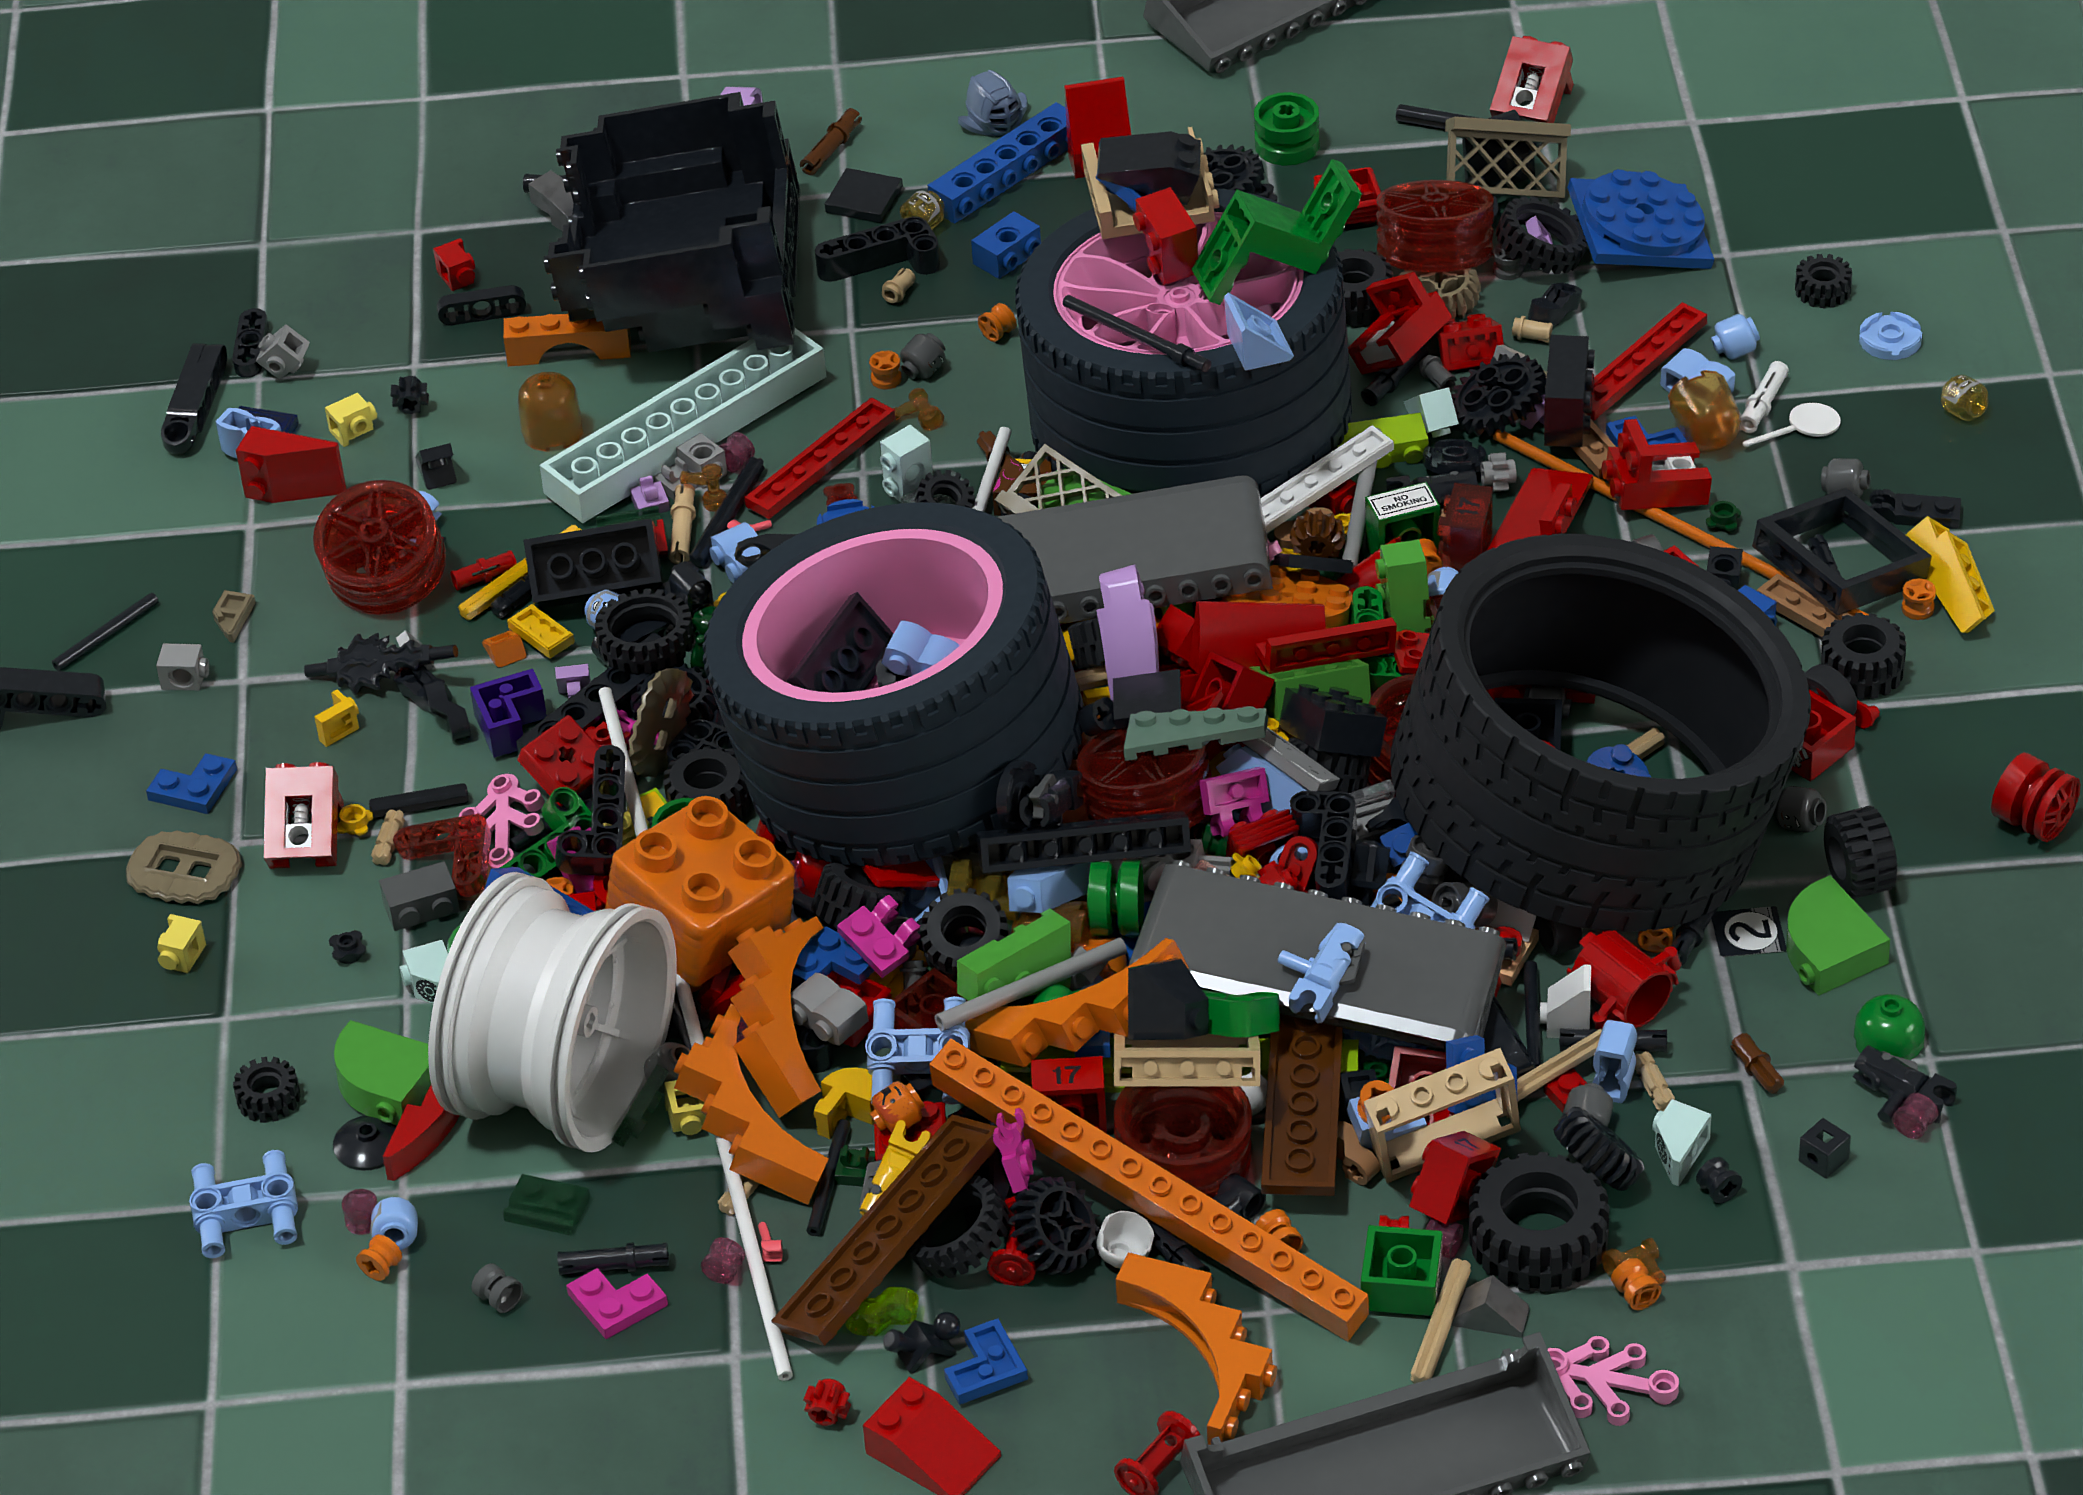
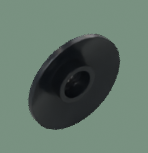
(363, 1142)

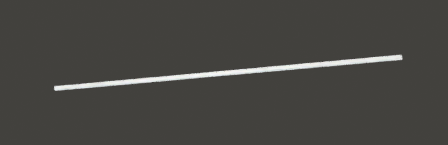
(695, 1035)

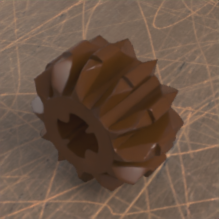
(1317, 535)

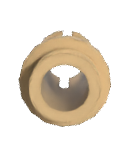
(895, 289)
(1531, 329)

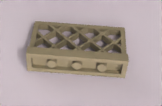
(1509, 131)
(1012, 503)

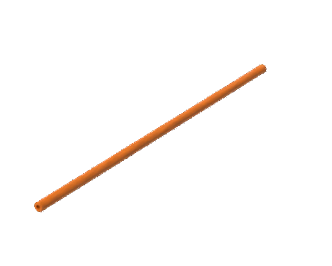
(1653, 513)

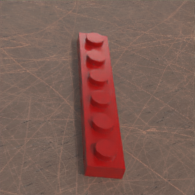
(1645, 356)
(820, 458)

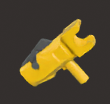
(896, 1157)

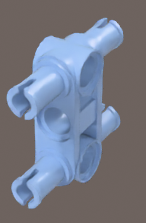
(1403, 886)
(910, 1048)
(243, 1204)

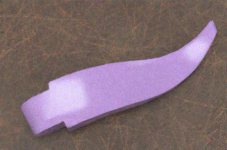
(1127, 626)

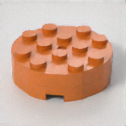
(1304, 588)

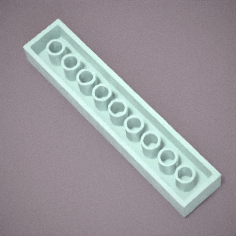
(708, 402)

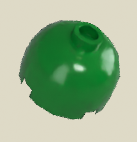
(1891, 1026)

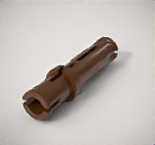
(836, 134)

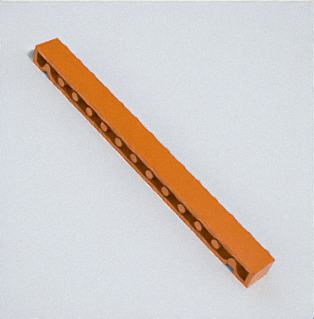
(1153, 1191)

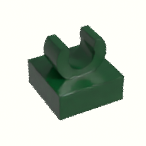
(853, 1165)

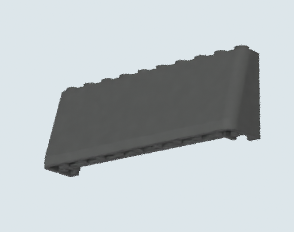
(1233, 30)
(1183, 539)
(1414, 979)
(1443, 1436)

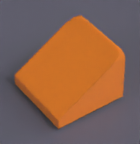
(505, 648)

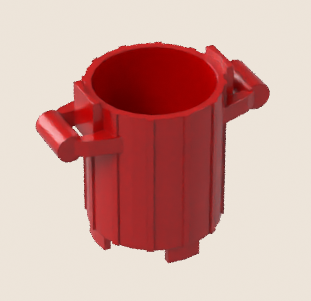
(1625, 979)

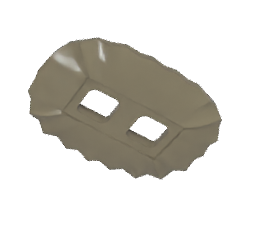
(666, 684)
(190, 850)

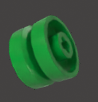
(1286, 128)
(1112, 899)

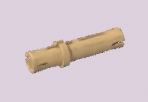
(683, 514)

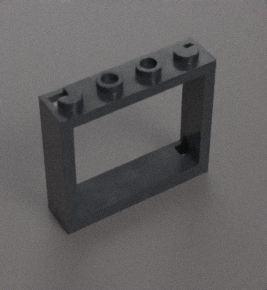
(1776, 542)

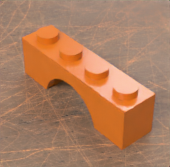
(532, 336)

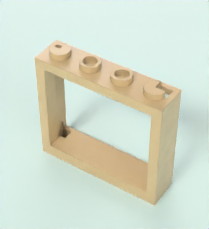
(1187, 1062)
(1435, 1094)

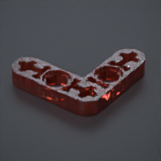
(473, 835)

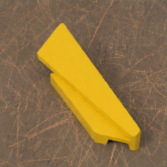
(1953, 574)

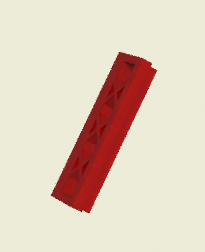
(1328, 645)

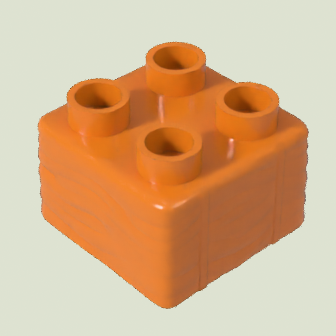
(707, 880)

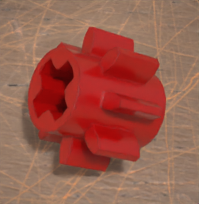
(827, 1402)

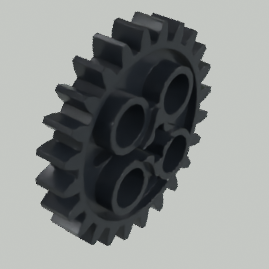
(1235, 168)
(1498, 394)

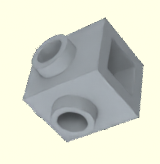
(281, 357)

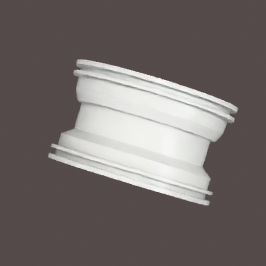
(551, 1010)

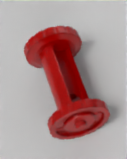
(1009, 1264)
(1140, 1475)

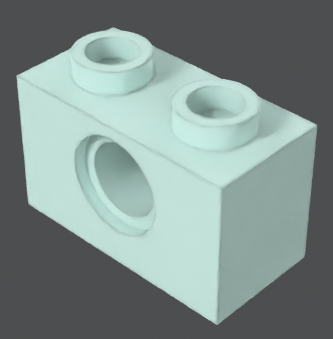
(905, 461)

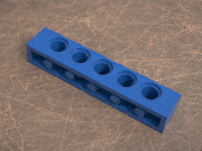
(1002, 163)

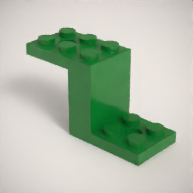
(1276, 232)

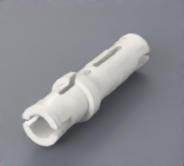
(1759, 404)

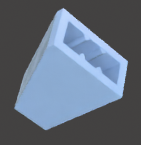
(1280, 785)
(1046, 887)

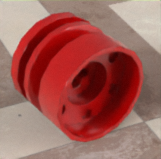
(2035, 797)

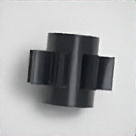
(409, 394)

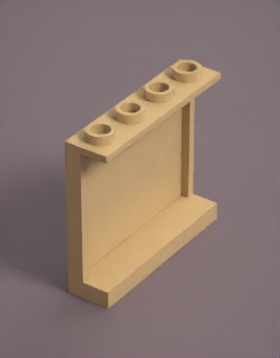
(1114, 215)

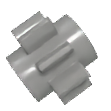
(1498, 472)

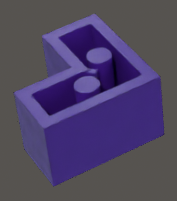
(505, 706)

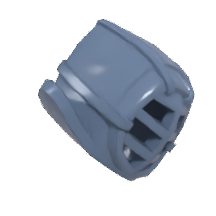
(992, 93)

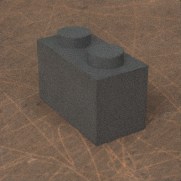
(419, 896)

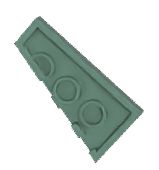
(1192, 728)

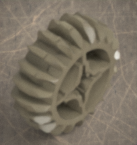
(1457, 289)

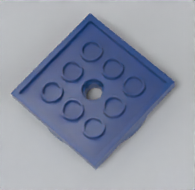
(1641, 221)

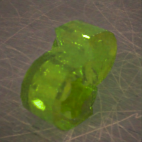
(889, 1308)

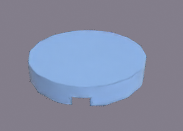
(1890, 336)

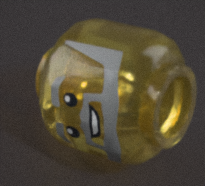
(924, 205)
(1964, 397)

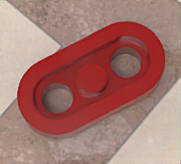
(1301, 868)

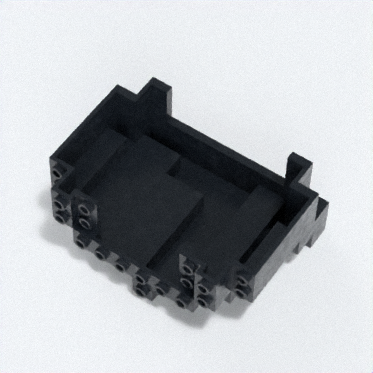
(681, 224)

